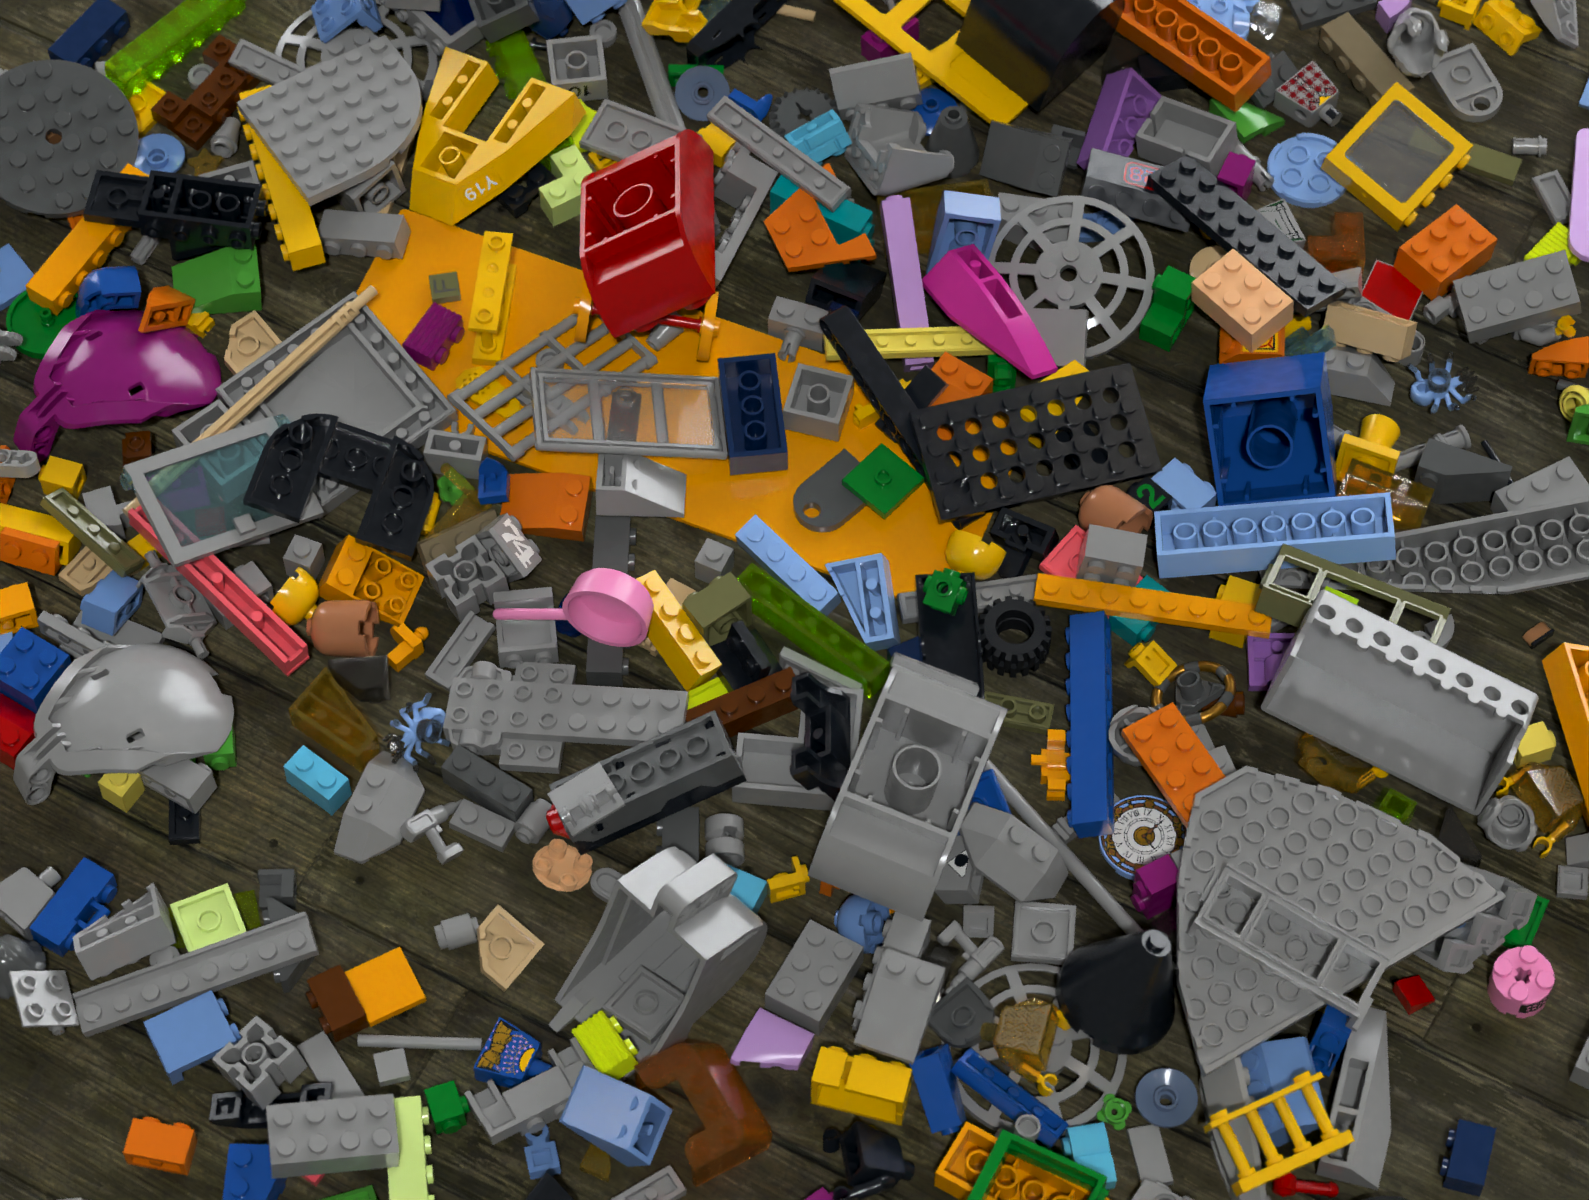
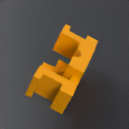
(1053, 765)

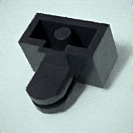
(1022, 540)

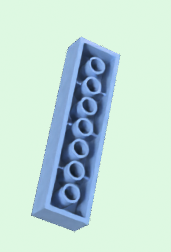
(1252, 534)

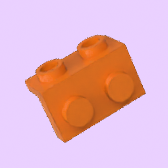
(29, 551)

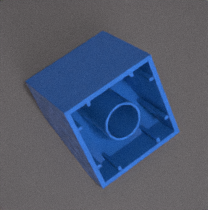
(1271, 429)

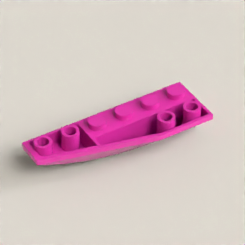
(988, 309)

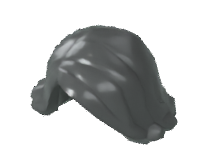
(18, 956)

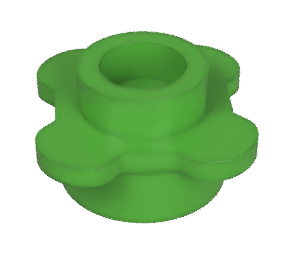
(1122, 1107)

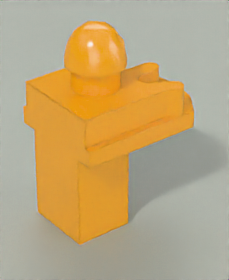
(409, 646)

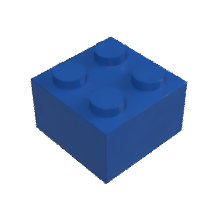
(30, 668)

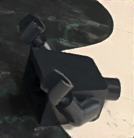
(870, 1161)

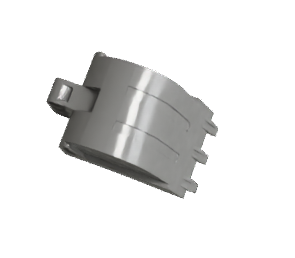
(676, 924)

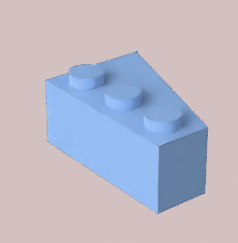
(869, 596)

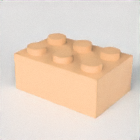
(1242, 300)

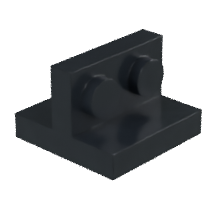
(743, 657)

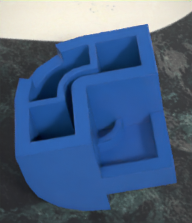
(109, 289)

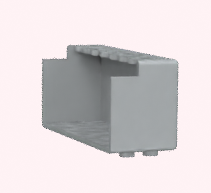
(1400, 702)

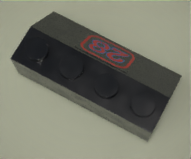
(1123, 185)

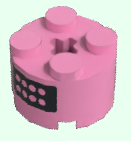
(1520, 982)

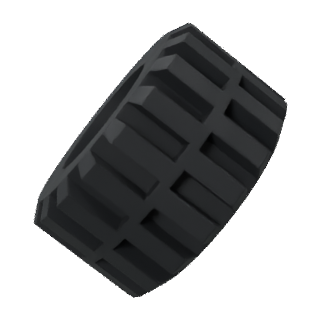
(1019, 616)

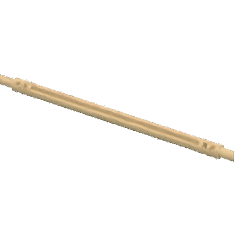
(284, 370)

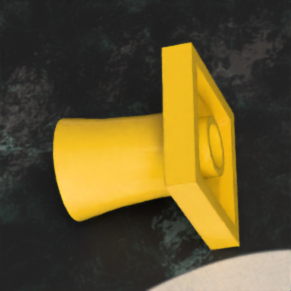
(1372, 446)

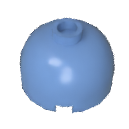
(862, 922)

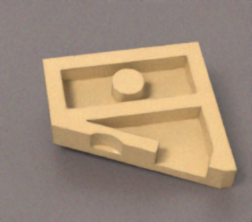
(85, 572)

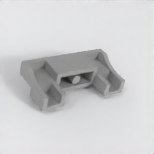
(531, 1103)

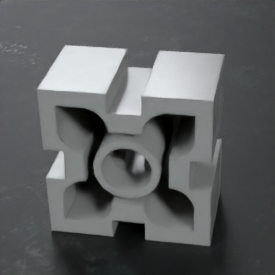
(466, 578)
(259, 1062)

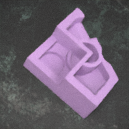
(773, 1042)

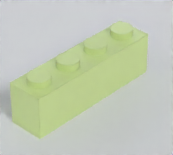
(413, 1174)

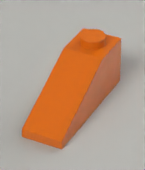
(166, 309)

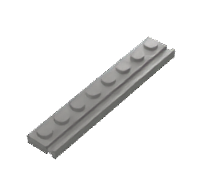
(195, 974)

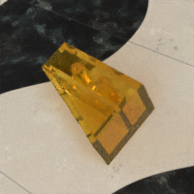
(334, 722)

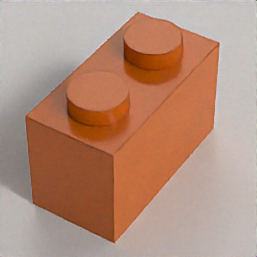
(160, 1145)

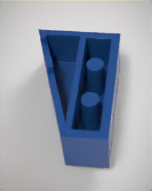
(250, 1174)

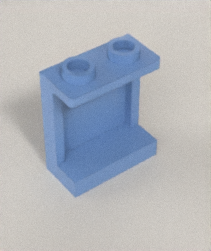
(191, 1034)

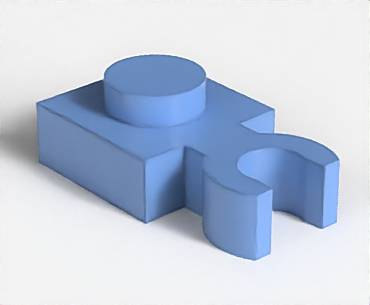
(541, 1155)

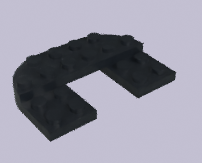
(352, 457)

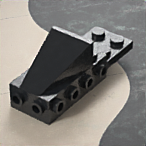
(186, 209)

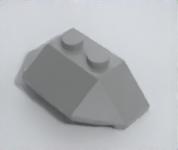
(1358, 376)
(378, 808)
(1012, 854)

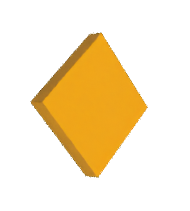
(385, 986)

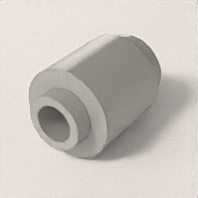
(533, 822)
(456, 932)

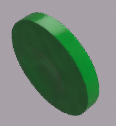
(36, 324)

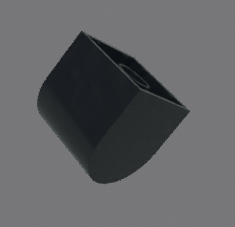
(1038, 43)

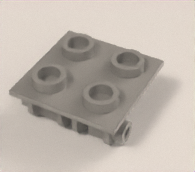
(586, 799)
(44, 999)

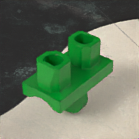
(1002, 373)

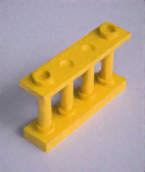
(492, 298)
(1275, 1163)

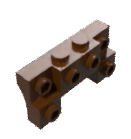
(212, 100)

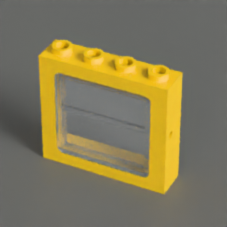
(1397, 157)

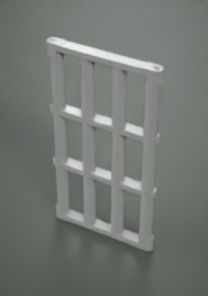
(520, 384)

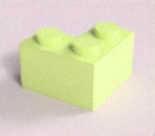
(562, 196)

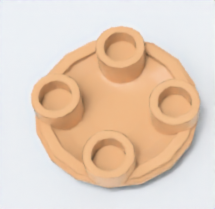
(562, 866)

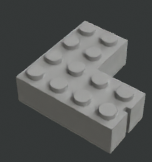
(768, 762)

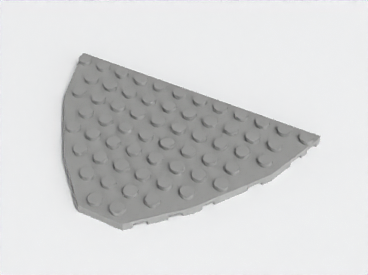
(1331, 857)

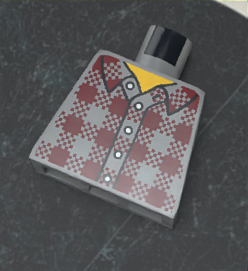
(1309, 97)

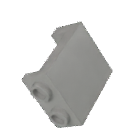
(526, 638)

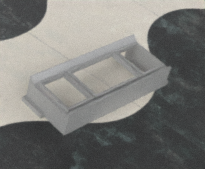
(1303, 917)

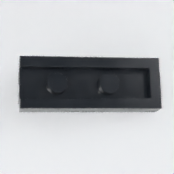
(923, 392)

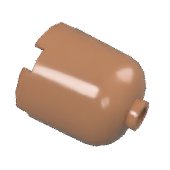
(1113, 509)
(344, 628)

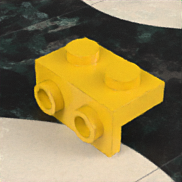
(1506, 25)

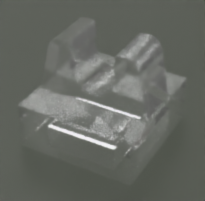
(1265, 18)

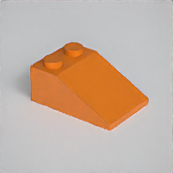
(963, 383)
(550, 504)

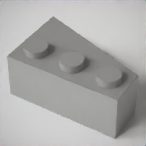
(1012, 204)
(1549, 485)
(126, 936)

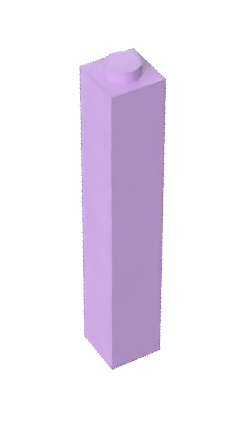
(904, 271)

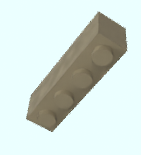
(1360, 58)

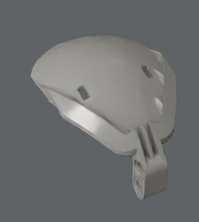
(112, 697)

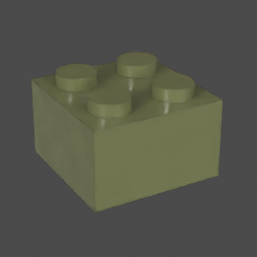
(718, 607)

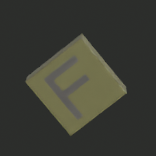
(444, 287)

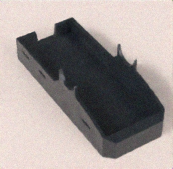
(731, 32)
(950, 640)

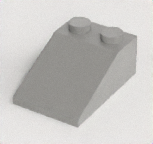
(899, 1006)

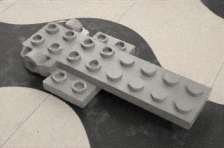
(541, 708)

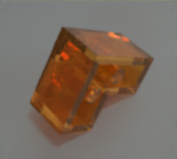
(1344, 247)

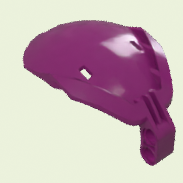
(96, 365)

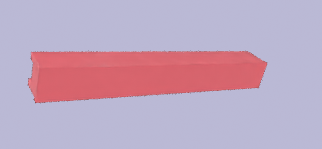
(236, 602)

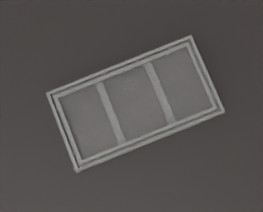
(627, 413)

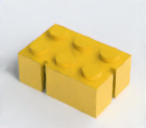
(861, 1085)

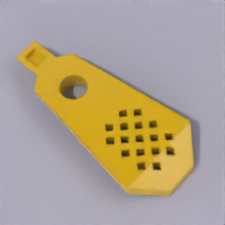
(486, 393)

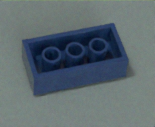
(752, 414)

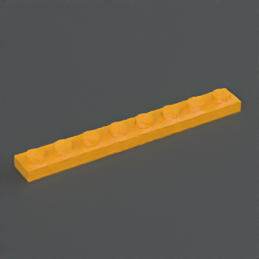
(1151, 605)

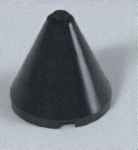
(1120, 991)

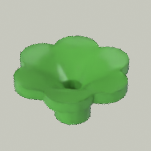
(448, 490)

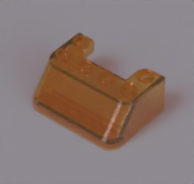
(721, 1100)

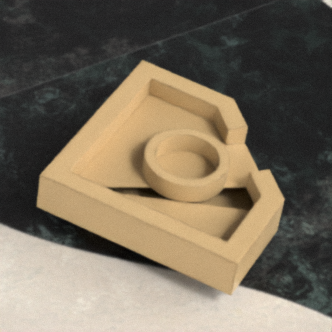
(248, 341)
(505, 947)

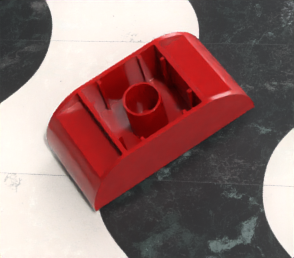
(650, 233)

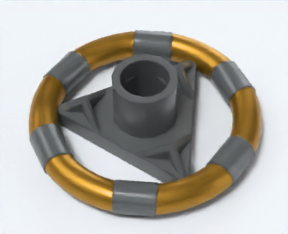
(1196, 693)

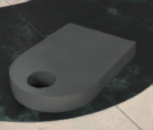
(828, 495)

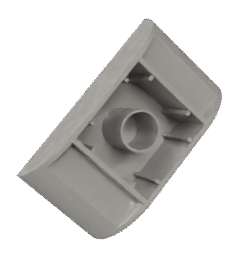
(907, 792)

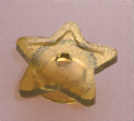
(205, 157)

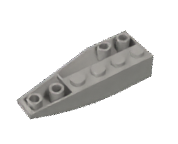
(1228, 1090)

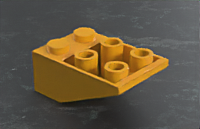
(370, 575)

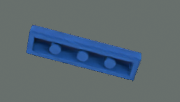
(1007, 1095)

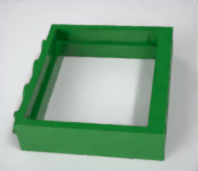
(1041, 1157)

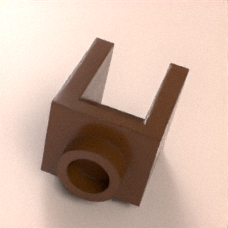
(137, 446)

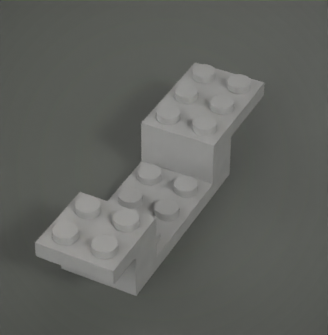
(743, 185)

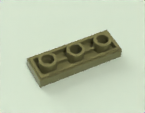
(1024, 713)

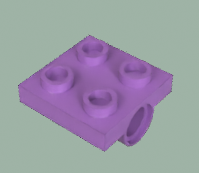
(1264, 658)

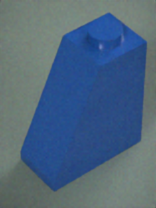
(939, 1089)

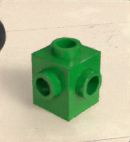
(948, 601)

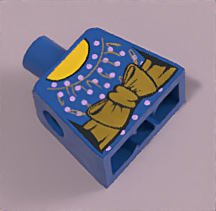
(509, 1057)

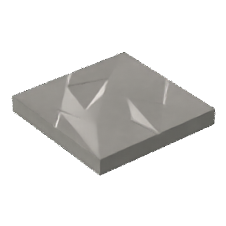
(355, 376)

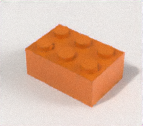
(1445, 252)

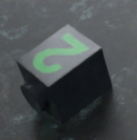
(1151, 496)

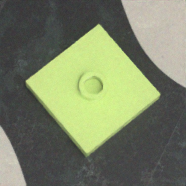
(208, 917)

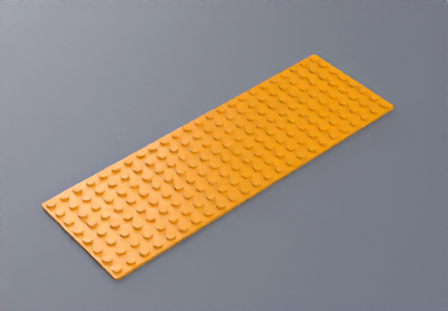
(713, 497)

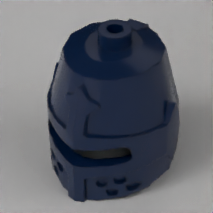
(553, 18)

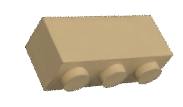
(1371, 330)

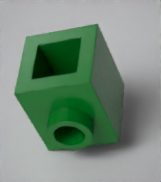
(446, 1107)

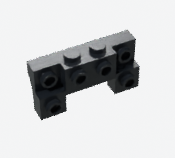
(827, 735)

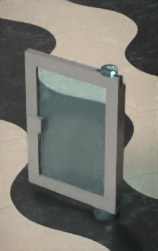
(199, 491)

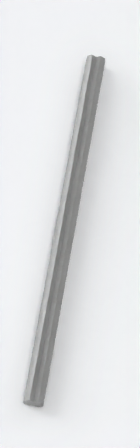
(652, 69)

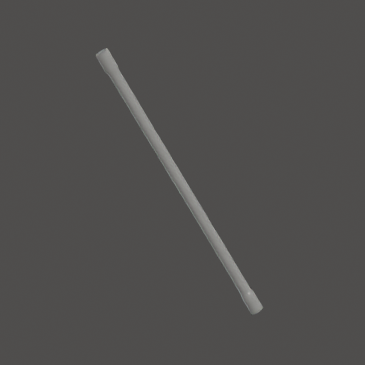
(1071, 861)

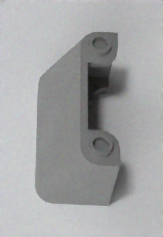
(889, 150)

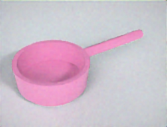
(599, 605)

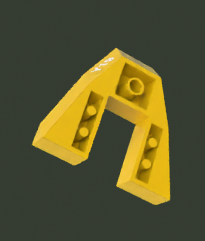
(462, 173)

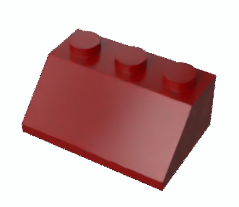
(15, 729)

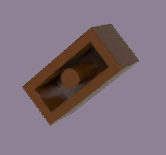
(337, 1004)

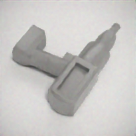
(428, 824)
(976, 958)

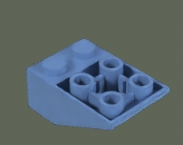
(616, 1117)

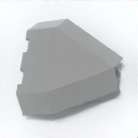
(1484, 932)

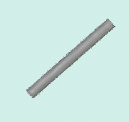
(419, 1042)

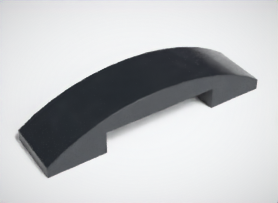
(237, 1111)

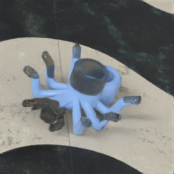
(1440, 383)
(424, 727)

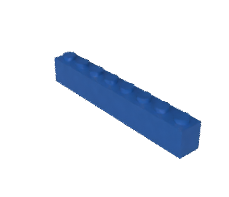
(1090, 719)

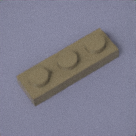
(449, 538)

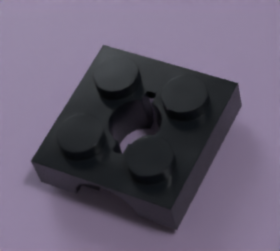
(517, 197)

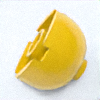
(969, 555)
(296, 598)

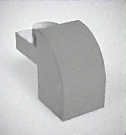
(103, 506)

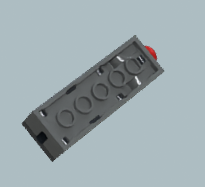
(660, 779)

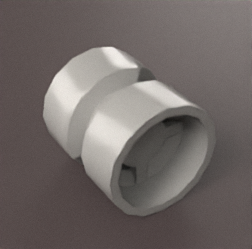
(724, 838)

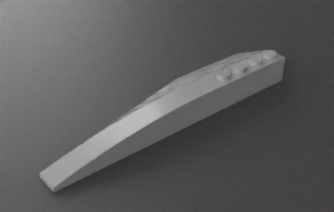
(1480, 554)

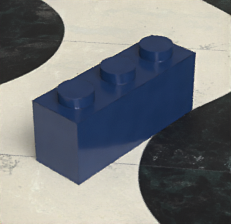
(91, 34)

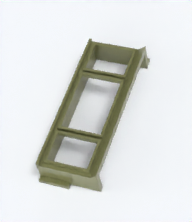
(1292, 606)

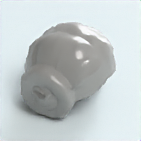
(1508, 823)

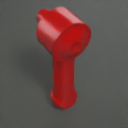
(1288, 1185)

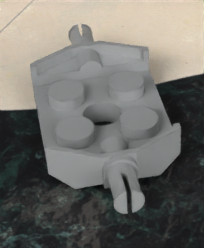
(184, 620)

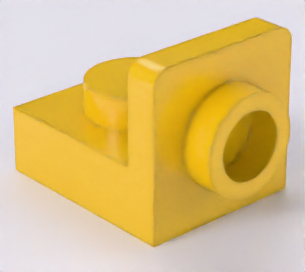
(1151, 662)
(785, 885)

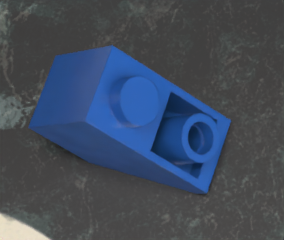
(1329, 1039)

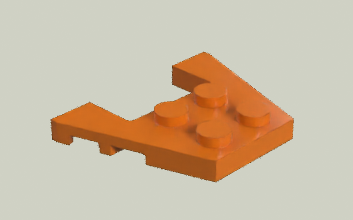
(805, 237)

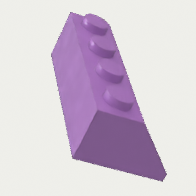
(1119, 114)

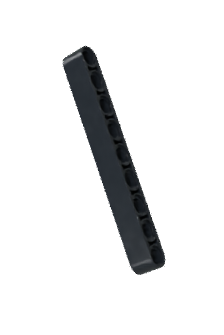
(880, 388)

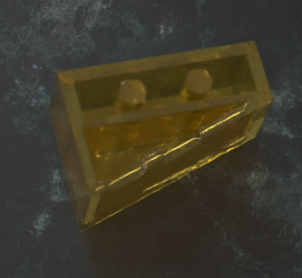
(1408, 497)

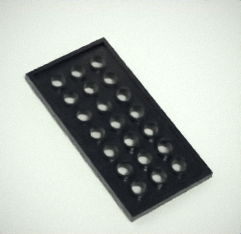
(1036, 398)

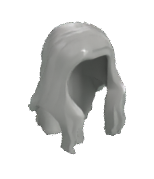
(1417, 42)

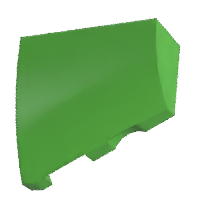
(1249, 119)

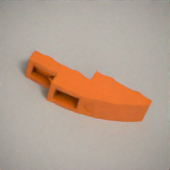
(1563, 358)

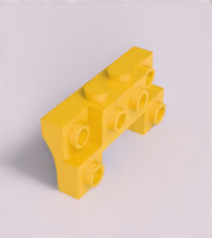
(674, 18)

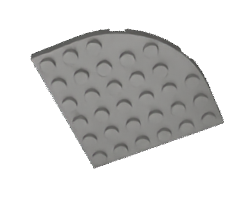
(339, 118)

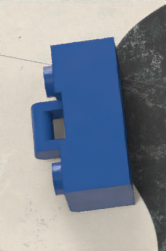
(73, 905)

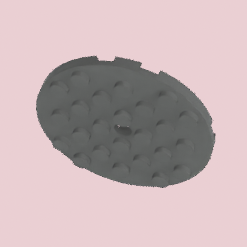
(80, 107)

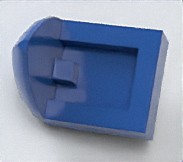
(756, 108)
(493, 482)

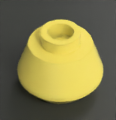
(1571, 398)

